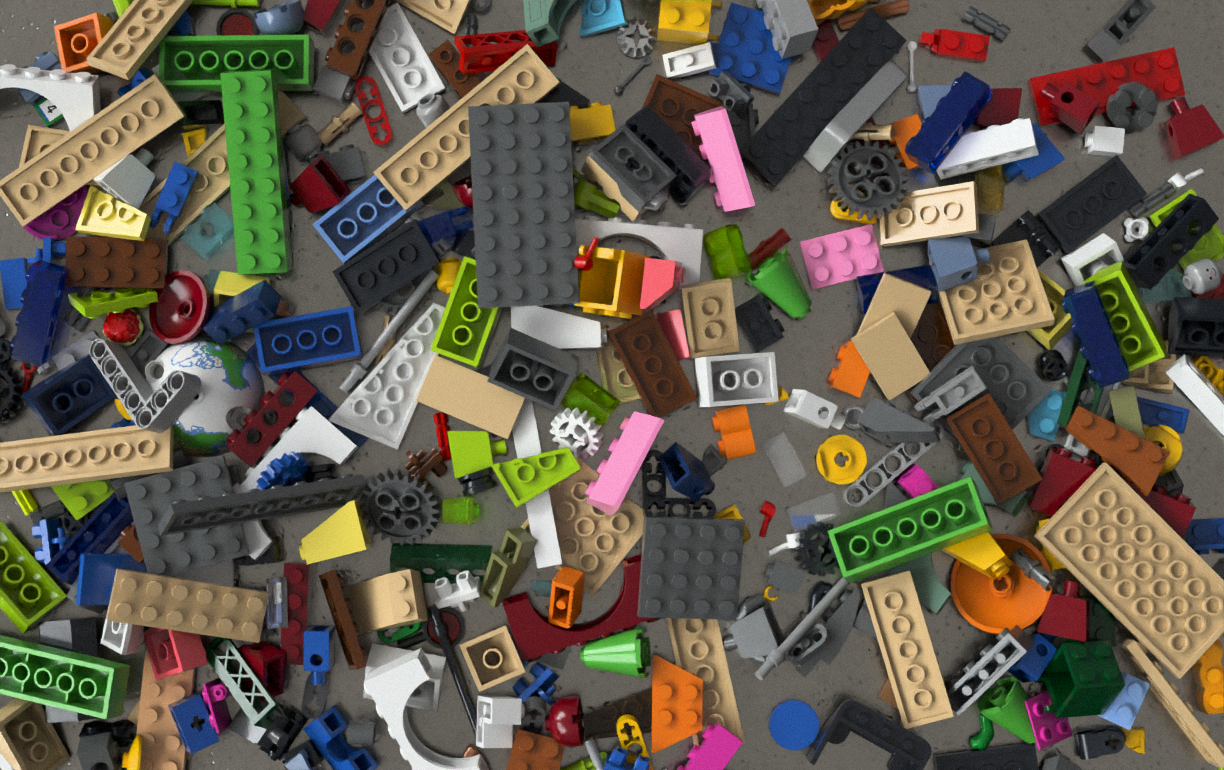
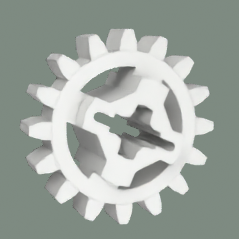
(576, 432)

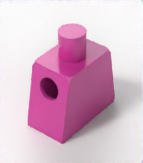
(916, 483)

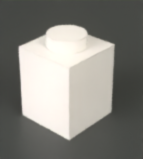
(1105, 141)

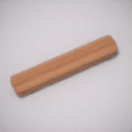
(885, 10)

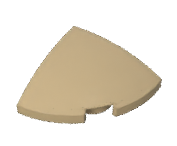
(1153, 375)

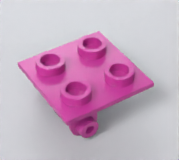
(214, 695)
(1046, 727)

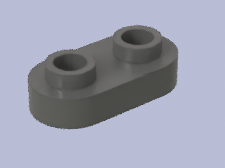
(809, 644)

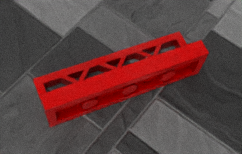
(489, 57)

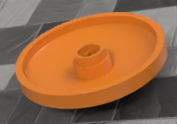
(1004, 600)

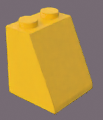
(982, 555)

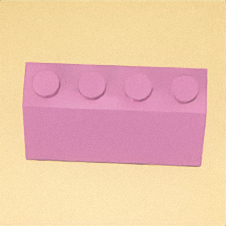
(724, 159)
(624, 461)

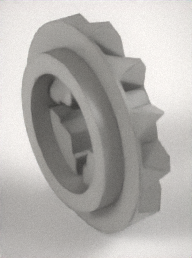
(627, 44)

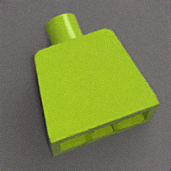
(473, 451)

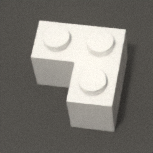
(496, 719)

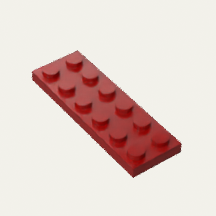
(1155, 69)

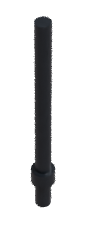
(440, 630)

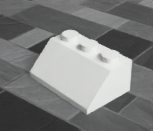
(122, 636)
(425, 695)

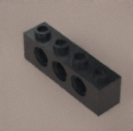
(1170, 241)

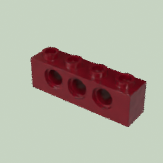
(301, 394)

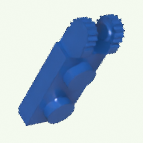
(174, 195)

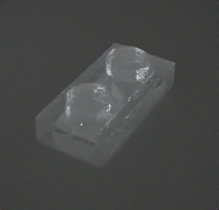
(783, 459)

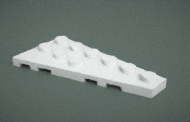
(388, 394)

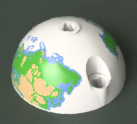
(227, 384)

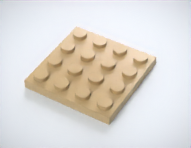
(1001, 299)
(588, 536)

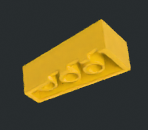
(591, 123)

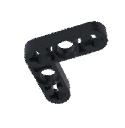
(659, 498)

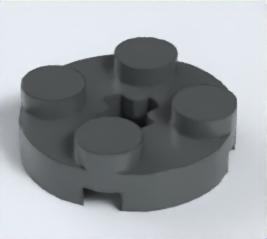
(1144, 113)

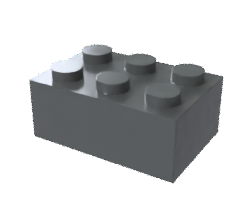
(533, 369)

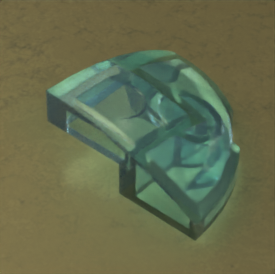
(1168, 288)

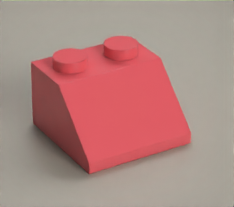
(660, 281)
(173, 651)

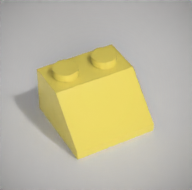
(231, 284)

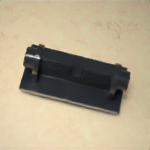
(293, 727)
(119, 731)

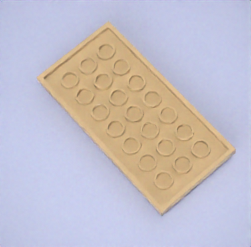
(1138, 569)

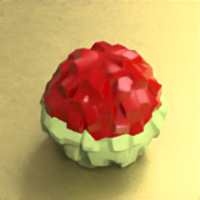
(123, 327)

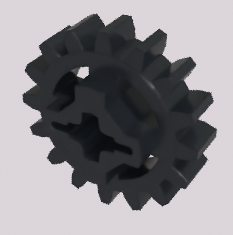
(816, 557)

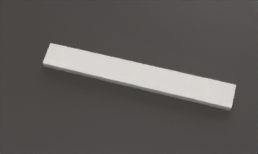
(540, 508)

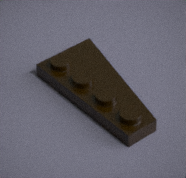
(602, 721)

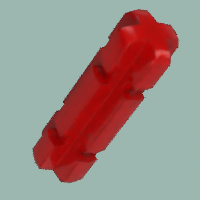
(442, 435)

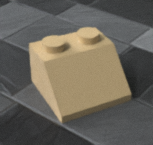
(492, 658)

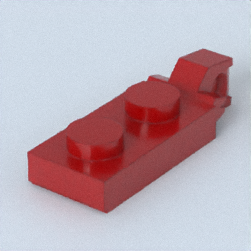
(957, 44)

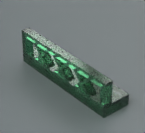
(440, 559)

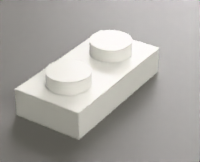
(689, 61)

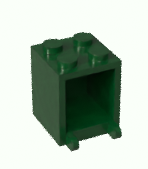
(1082, 679)

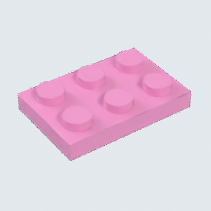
(841, 256)

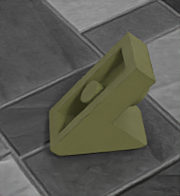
(448, 200)

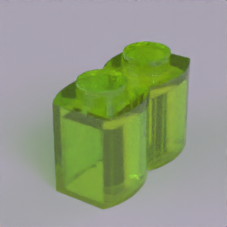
(727, 252)

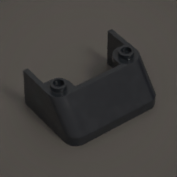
(907, 748)

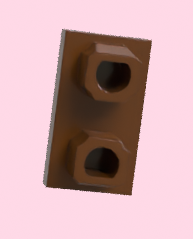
(425, 463)

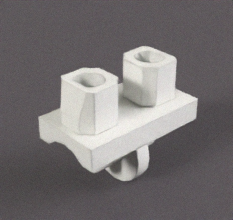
(459, 593)

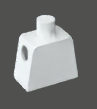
(128, 178)
(806, 407)

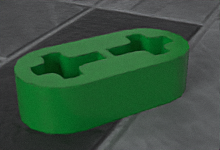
(400, 634)

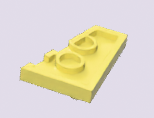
(111, 218)

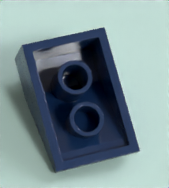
(69, 396)

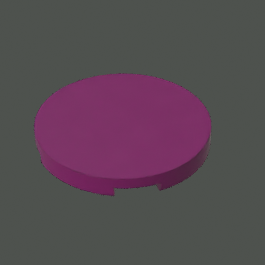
(61, 219)

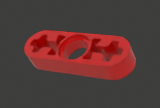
(364, 107)

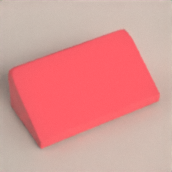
(674, 330)

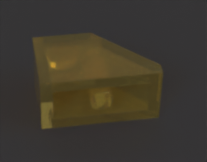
(990, 189)

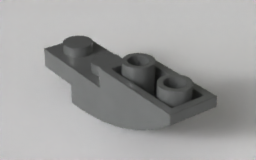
(839, 623)

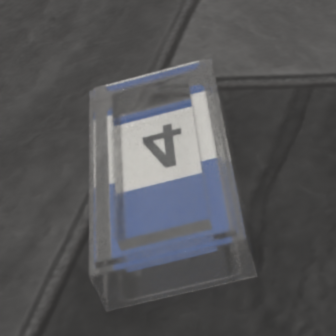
(813, 511)
(277, 603)

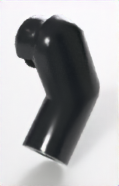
(816, 596)

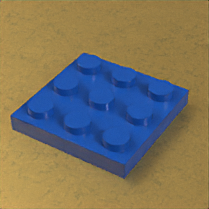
(748, 51)

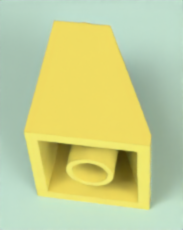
(337, 536)

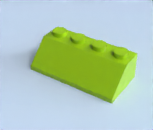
(1129, 316)
(464, 328)
(25, 587)

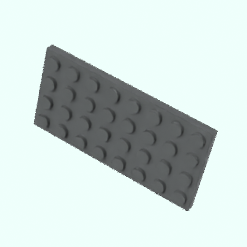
(523, 205)

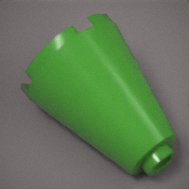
(782, 284)
(619, 653)
(1007, 708)

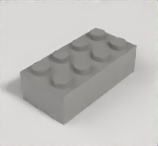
(790, 25)

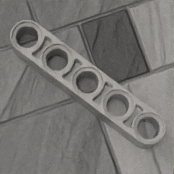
(886, 474)

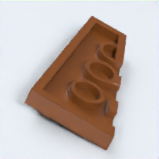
(1127, 452)

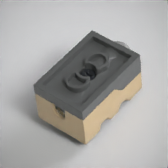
(629, 173)

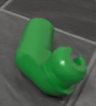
(985, 736)

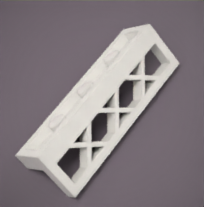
(1198, 390)

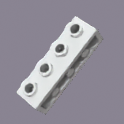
(990, 148)

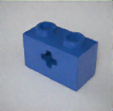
(183, 713)

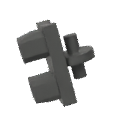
(734, 95)

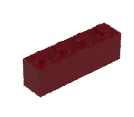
(299, 610)

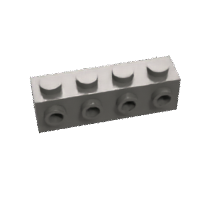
(988, 669)

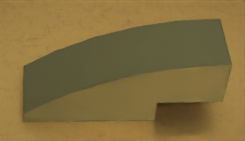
(1127, 410)
(506, 565)

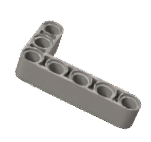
(854, 115)
(148, 409)

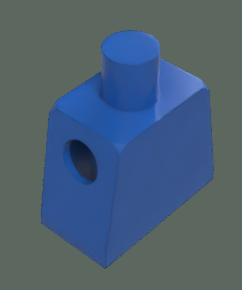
(1036, 165)
(320, 641)
(1035, 660)

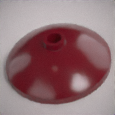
(180, 308)

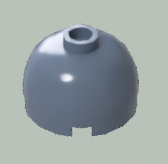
(281, 18)

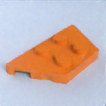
(675, 704)

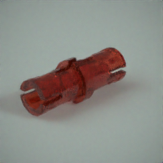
(768, 248)

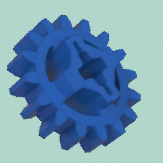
(283, 471)

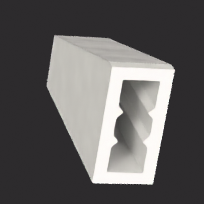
(559, 328)

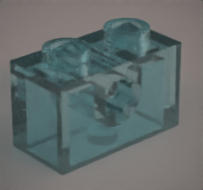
(197, 237)

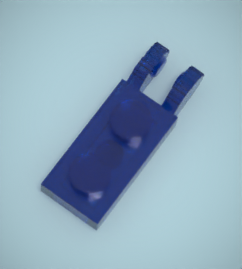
(441, 225)

